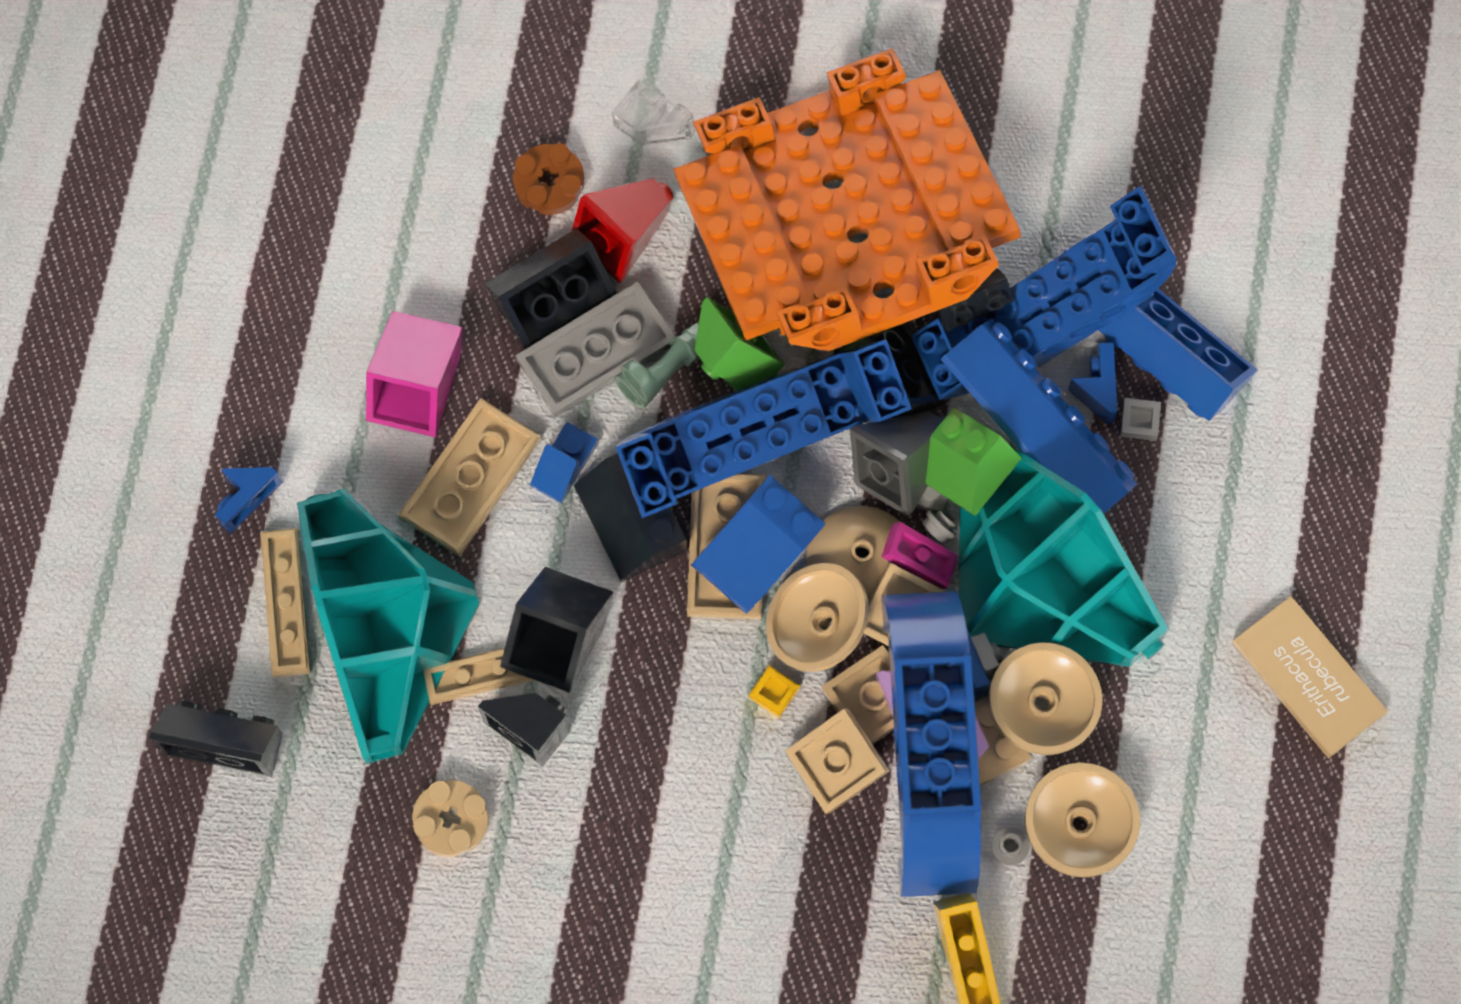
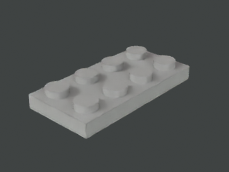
(594, 347)

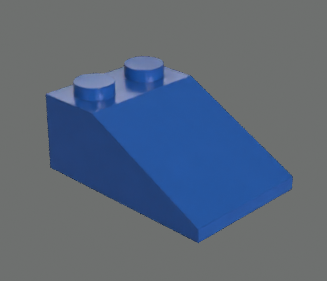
(758, 544)

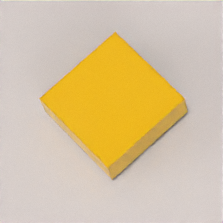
(774, 691)

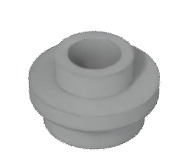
(939, 525)
(1005, 857)

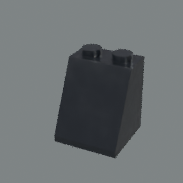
(555, 628)

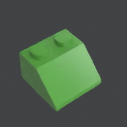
(727, 353)
(968, 461)

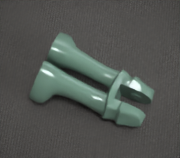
(643, 383)

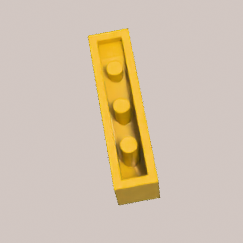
(966, 949)

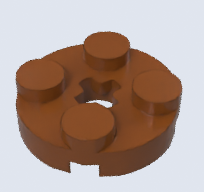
(544, 159)

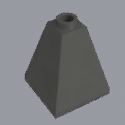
(893, 458)

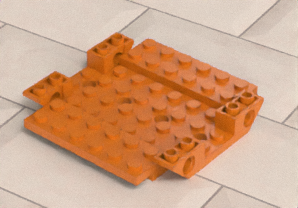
(907, 184)

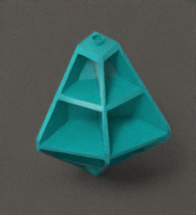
(1052, 571)
(383, 617)

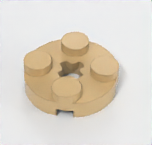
(460, 837)

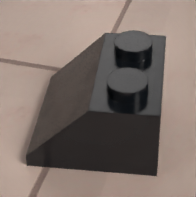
(528, 723)

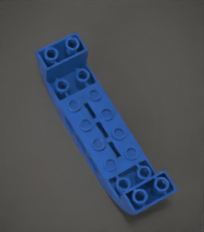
(1069, 294)
(760, 424)
(934, 743)

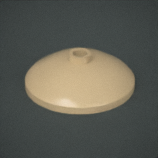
(848, 531)
(805, 607)
(1062, 681)
(1086, 794)

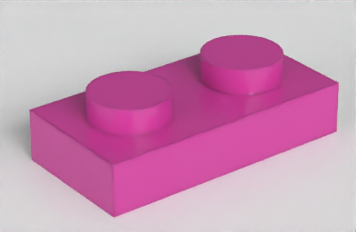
(919, 555)

